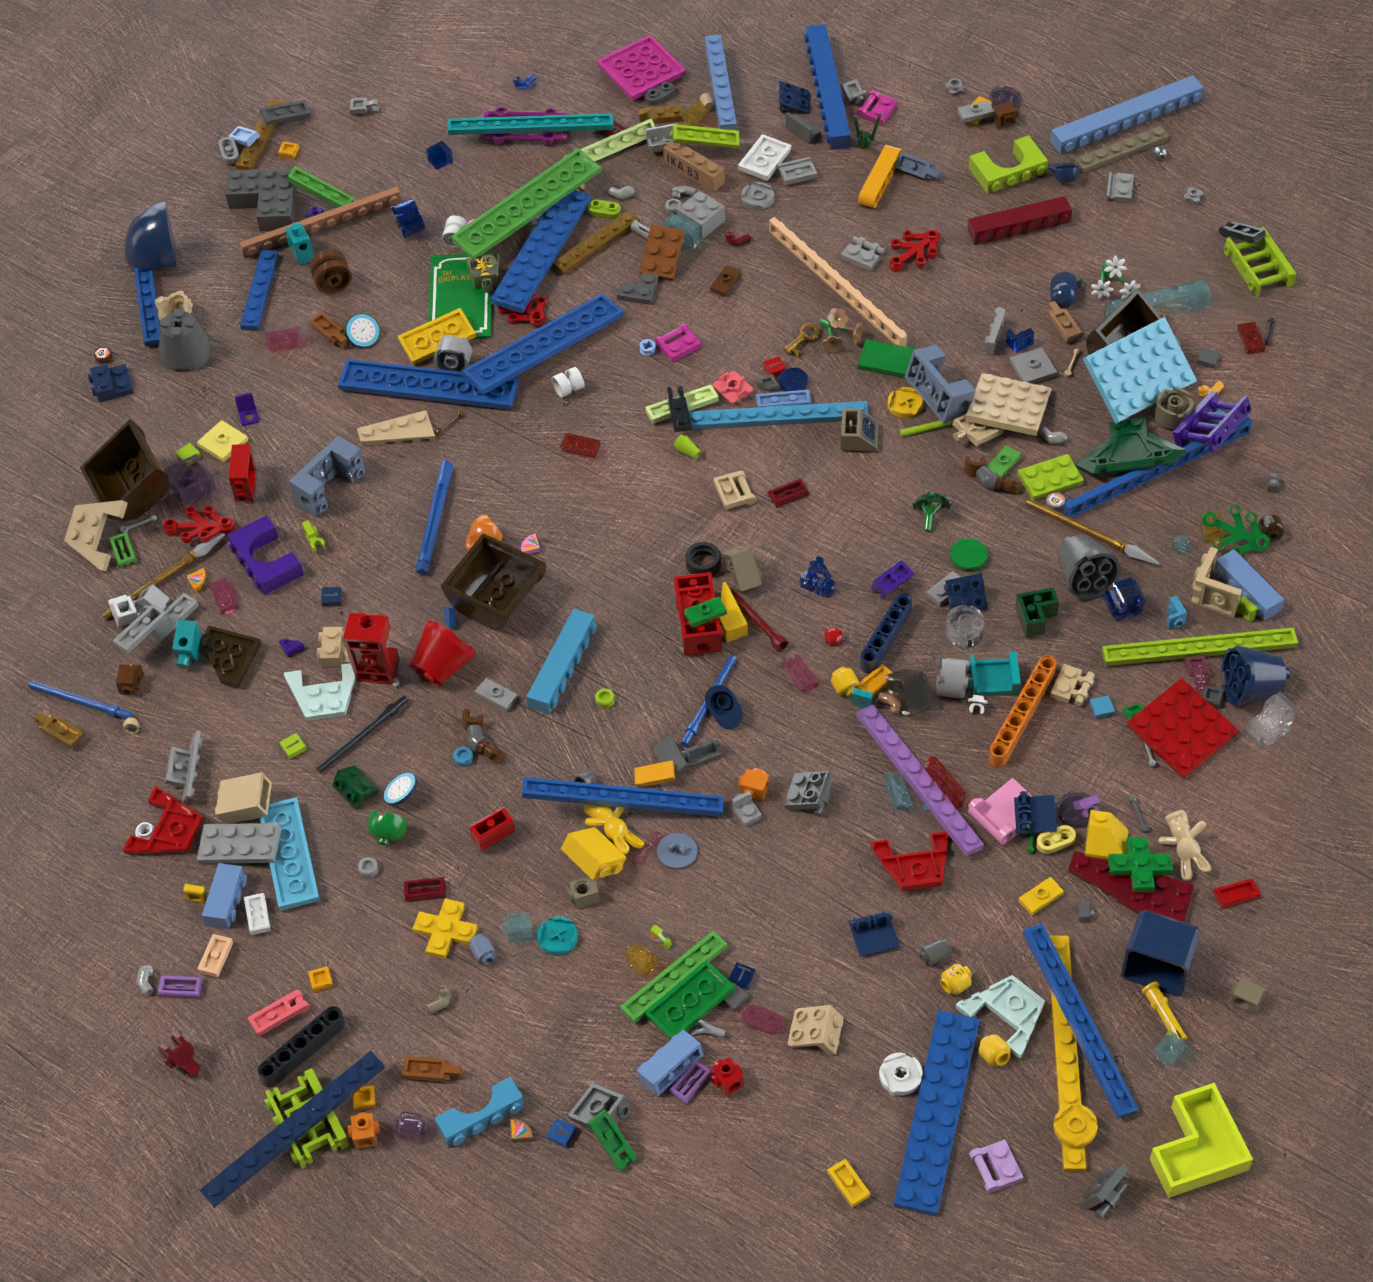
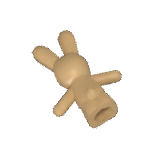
(1187, 847)

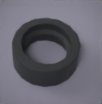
(703, 548)

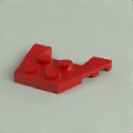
(174, 830)
(916, 869)

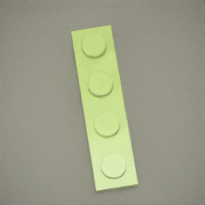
(695, 399)

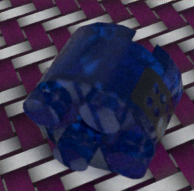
(1124, 599)

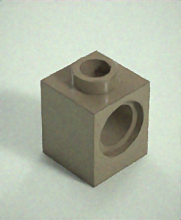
(583, 885)
(1246, 995)

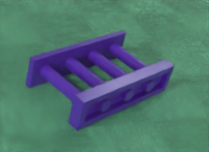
(1207, 410)

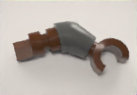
(988, 478)
(477, 740)

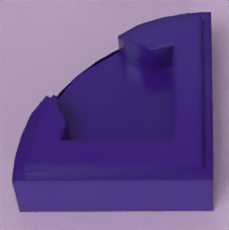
(291, 647)

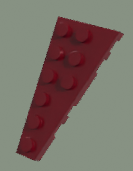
(1169, 897)

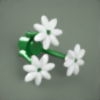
(1110, 270)

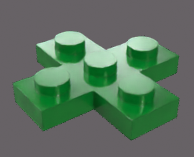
(1140, 864)

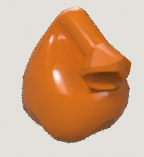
(479, 526)

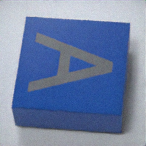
(561, 1132)

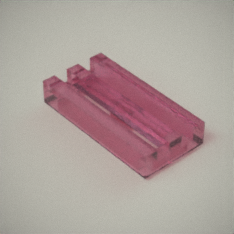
(792, 662)

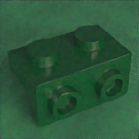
(354, 786)

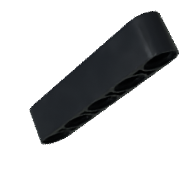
(299, 1055)

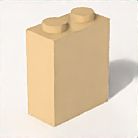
(243, 798)

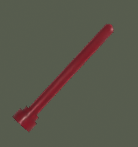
(778, 641)

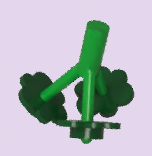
(928, 499)

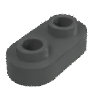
(659, 94)

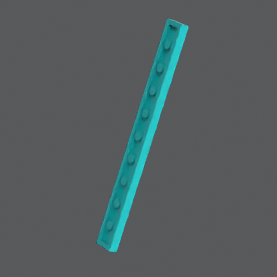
(528, 124)

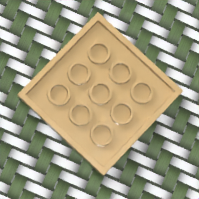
(1008, 404)

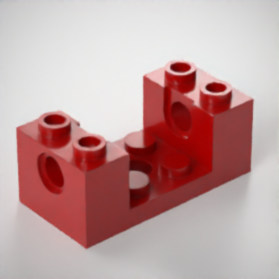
(688, 592)
(368, 649)

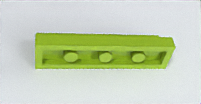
(705, 136)

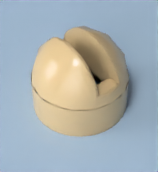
(131, 726)

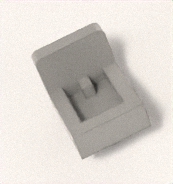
(853, 91)

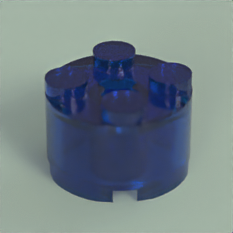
(408, 217)

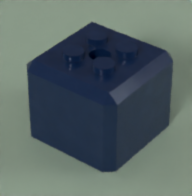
(1160, 952)

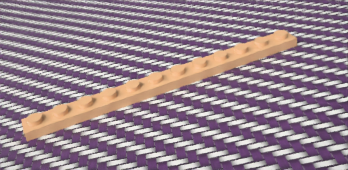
(837, 283)

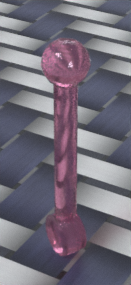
(657, 835)

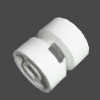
(452, 225)
(569, 381)

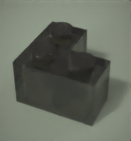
(911, 690)

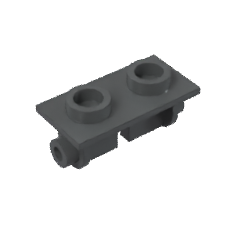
(702, 752)

